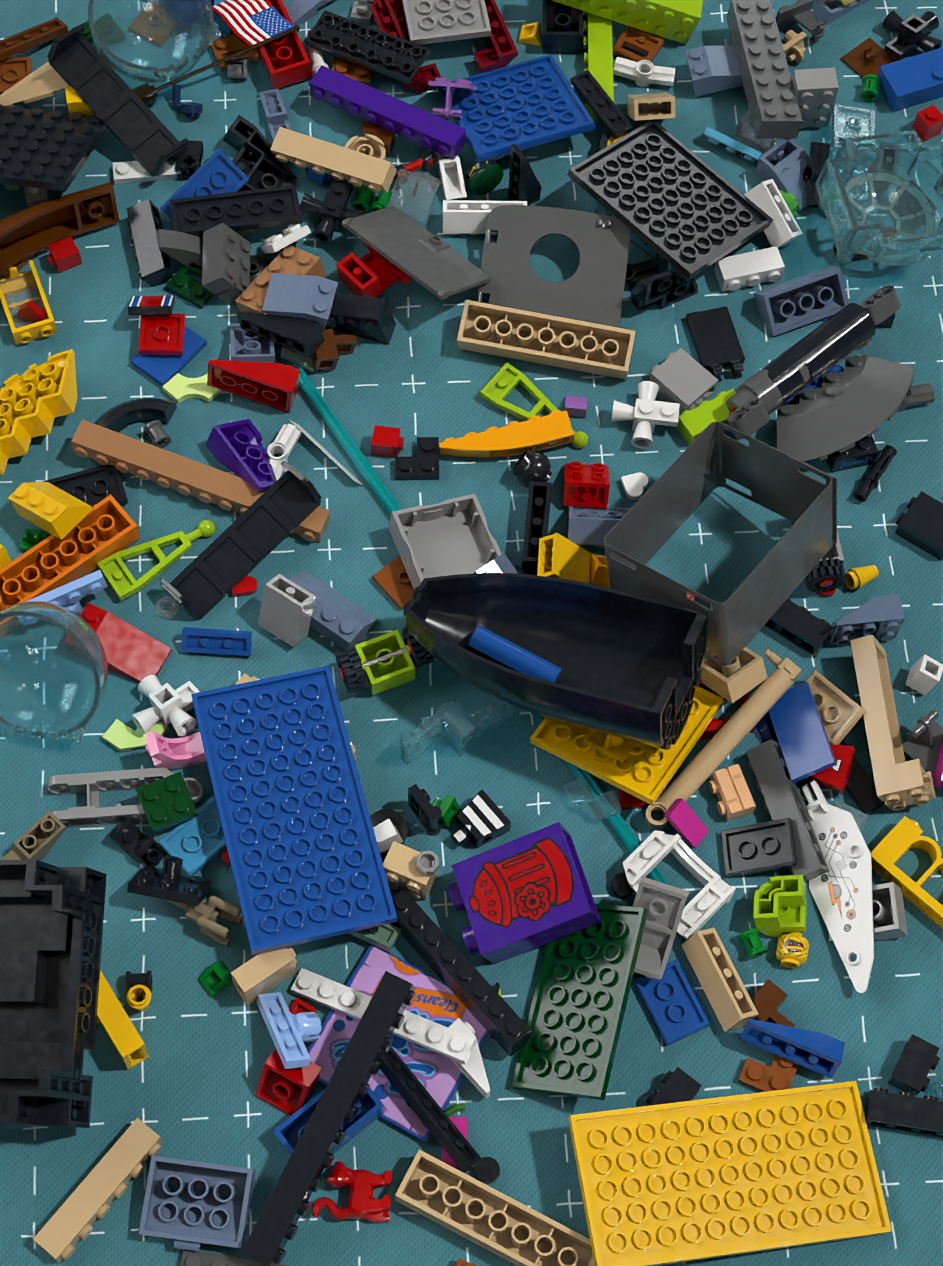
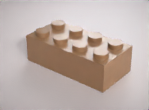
(289, 261)

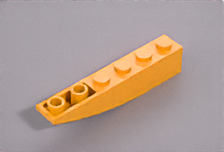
(514, 438)

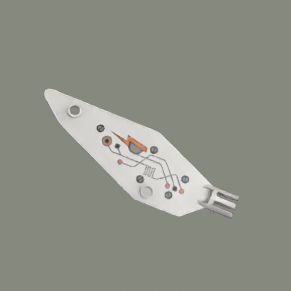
(845, 890)

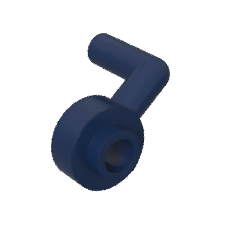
(190, 109)

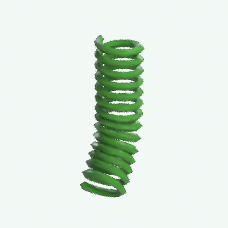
(459, 1107)

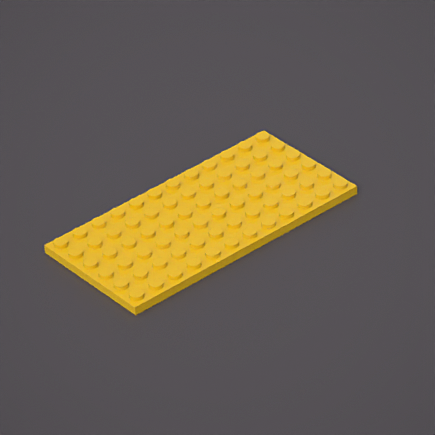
(727, 1175)

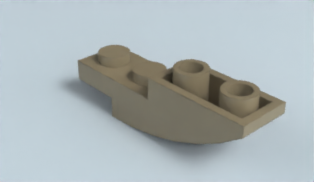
(38, 839)

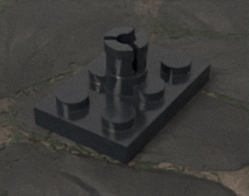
(170, 883)

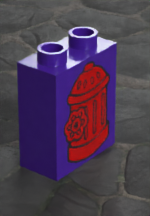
(523, 894)

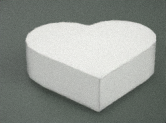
(634, 485)

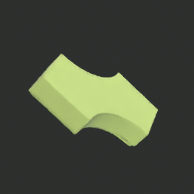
(184, 388)

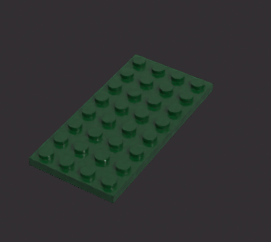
(581, 1006)

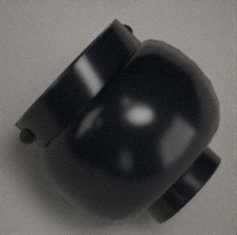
(532, 467)

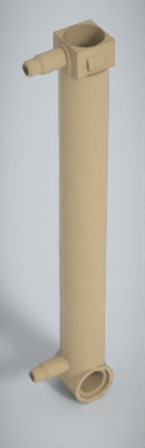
(727, 737)

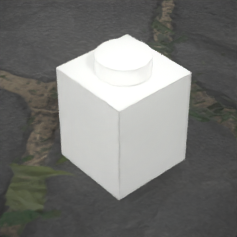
(924, 674)

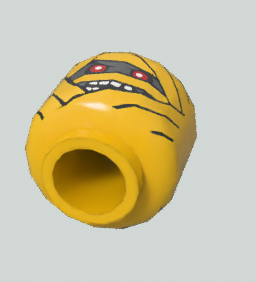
(792, 950)

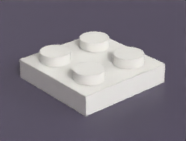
(289, 236)

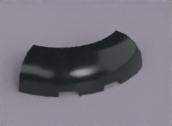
(137, 410)

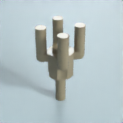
(208, 914)

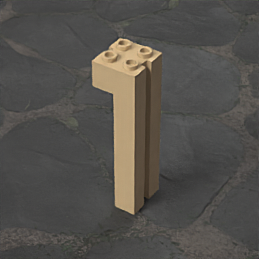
(895, 780)

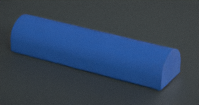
(513, 655)

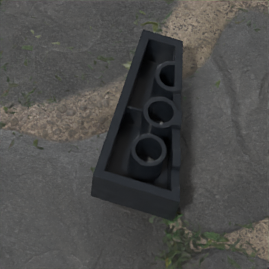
(362, 317)

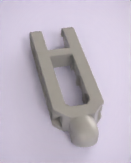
(98, 782)

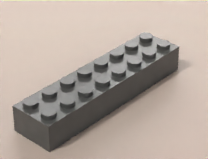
(764, 69)

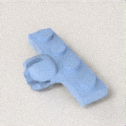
(71, 593)
(289, 1030)

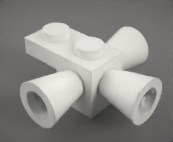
(646, 414)
(166, 705)

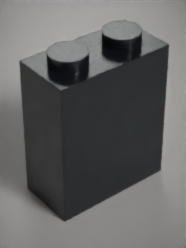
(923, 524)

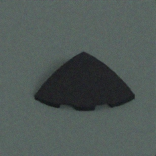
(662, 289)

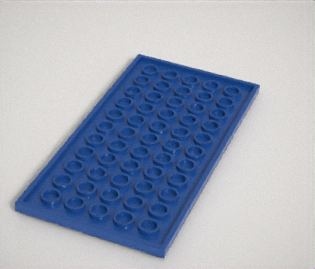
(292, 810)

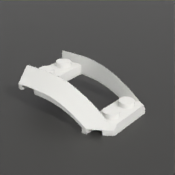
(705, 903)

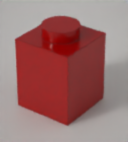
(928, 123)
(64, 255)
(386, 441)

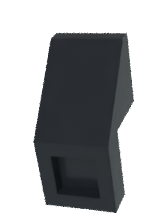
(138, 846)

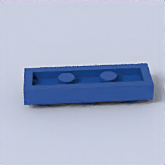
(217, 641)

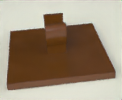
(867, 58)

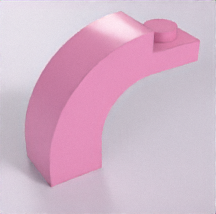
(175, 752)

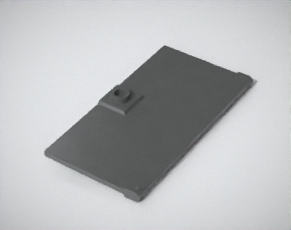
(416, 251)

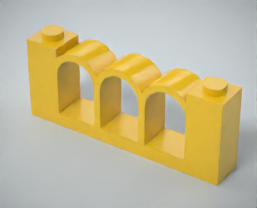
(892, 848)

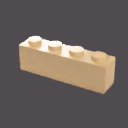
(719, 979)

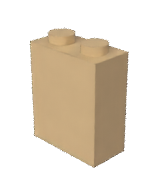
(651, 106)
(264, 973)

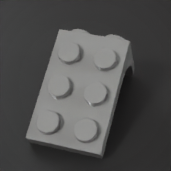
(664, 913)

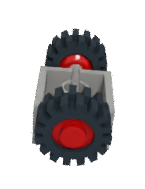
(828, 572)

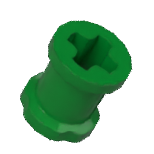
(870, 88)
(362, 199)
(752, 943)

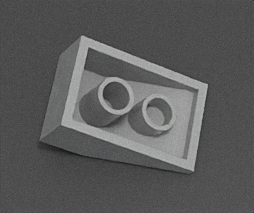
(888, 912)

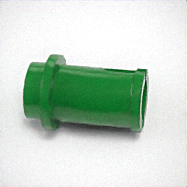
(381, 201)

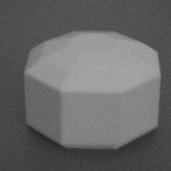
(427, 863)

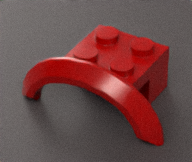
(369, 274)

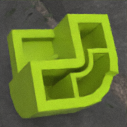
(781, 906)

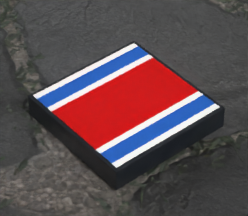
(151, 305)

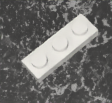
(133, 172)

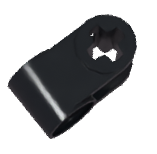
(192, 158)

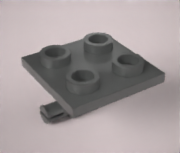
(802, 14)
(925, 742)

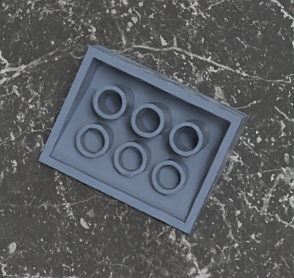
(197, 1201)

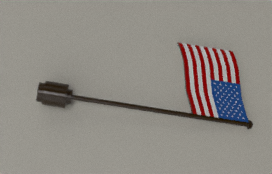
(250, 20)

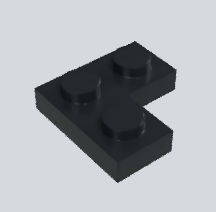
(423, 466)

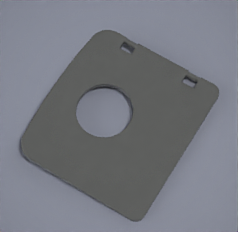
(589, 295)

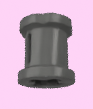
(157, 434)

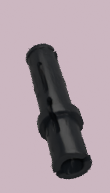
(871, 479)

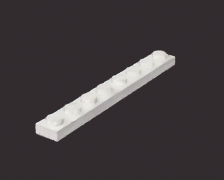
(414, 1027)

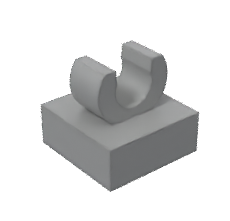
(361, 12)

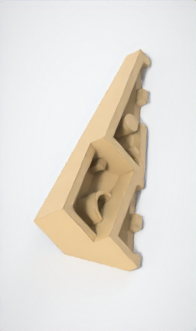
(36, 86)

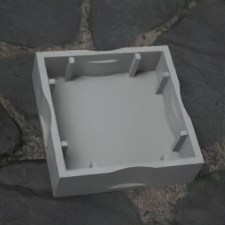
(443, 538)

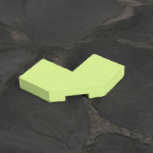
(125, 738)

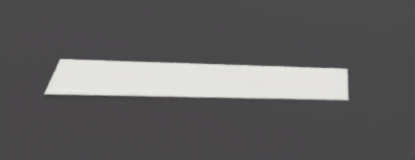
(326, 452)

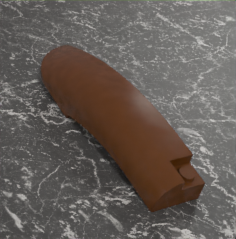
(55, 220)

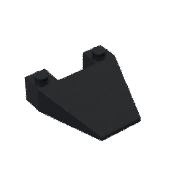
(256, 158)

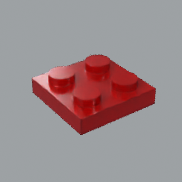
(162, 334)

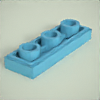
(732, 144)

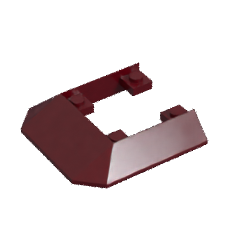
(500, 45)

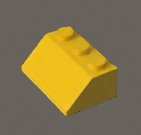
(48, 507)

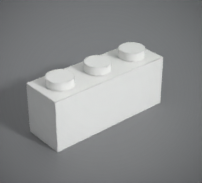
(769, 199)
(749, 269)

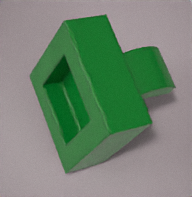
(31, 538)
(449, 808)

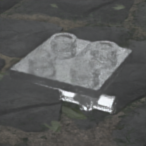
(414, 193)

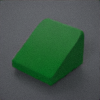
(216, 978)

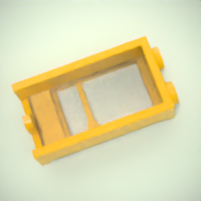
(19, 290)

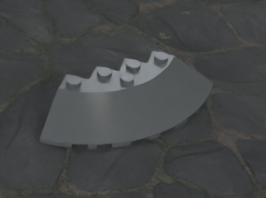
(844, 409)

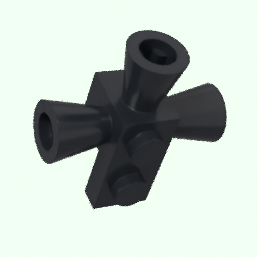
(911, 34)
(330, 211)

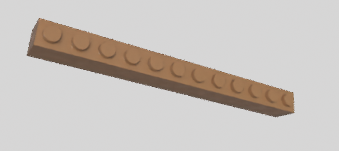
(180, 474)

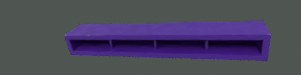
(387, 112)

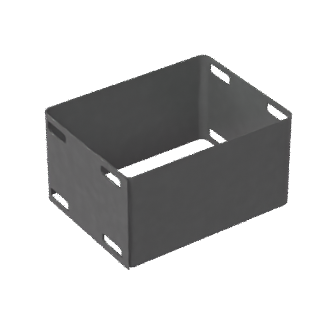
(669, 502)

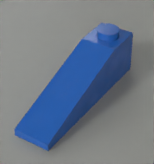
(801, 1046)

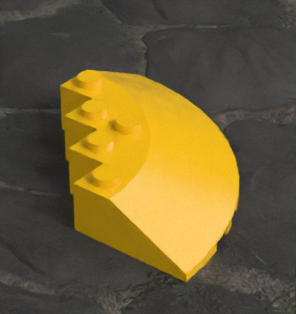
(34, 401)

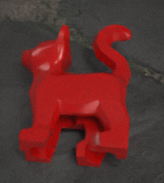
(360, 1199)

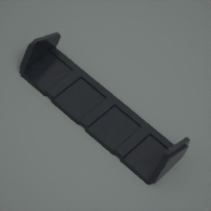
(114, 102)
(244, 543)

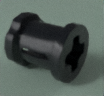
(139, 979)

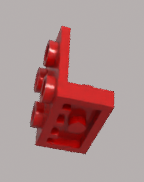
(586, 485)

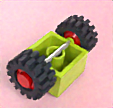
(382, 662)

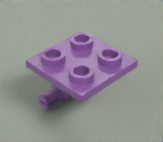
(461, 84)

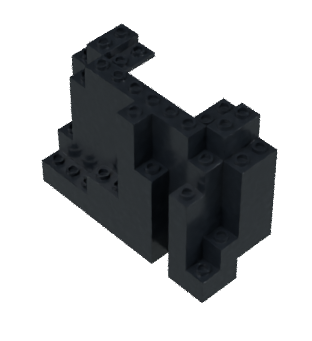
(48, 990)

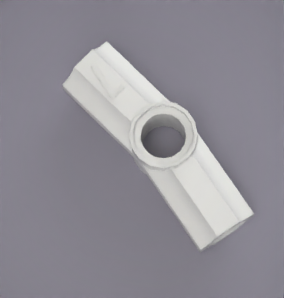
(644, 72)
(282, 445)

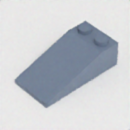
(713, 69)

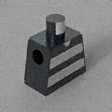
(480, 821)

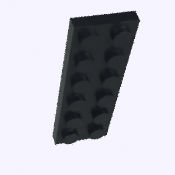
(237, 210)

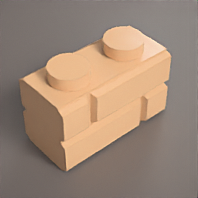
(732, 793)

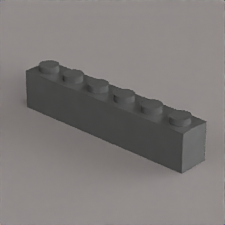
(784, 801)

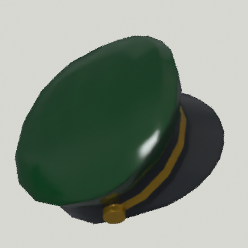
(484, 176)

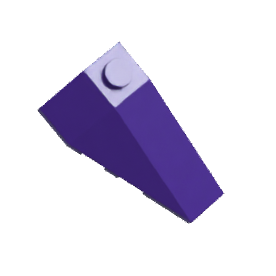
(241, 451)

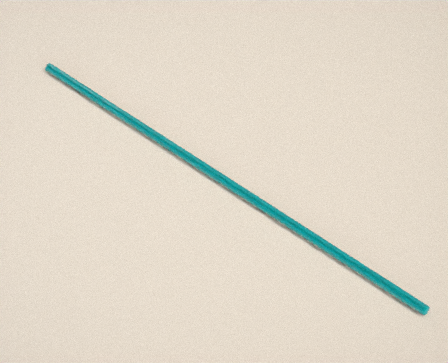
(390, 503)

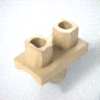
(794, 46)

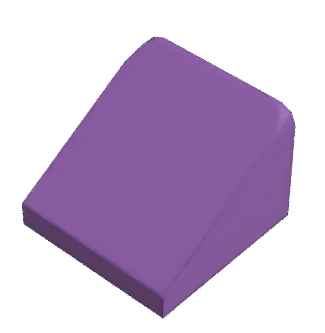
(576, 406)

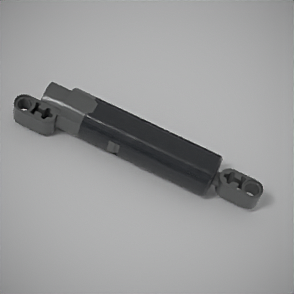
(808, 360)

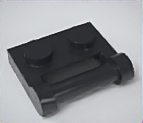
(426, 813)

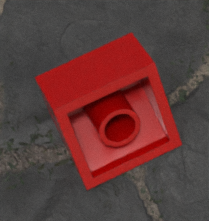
(284, 1087)

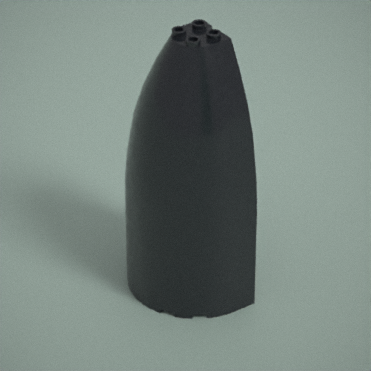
(622, 655)

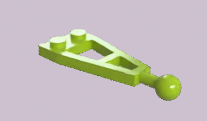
(503, 384)
(120, 577)

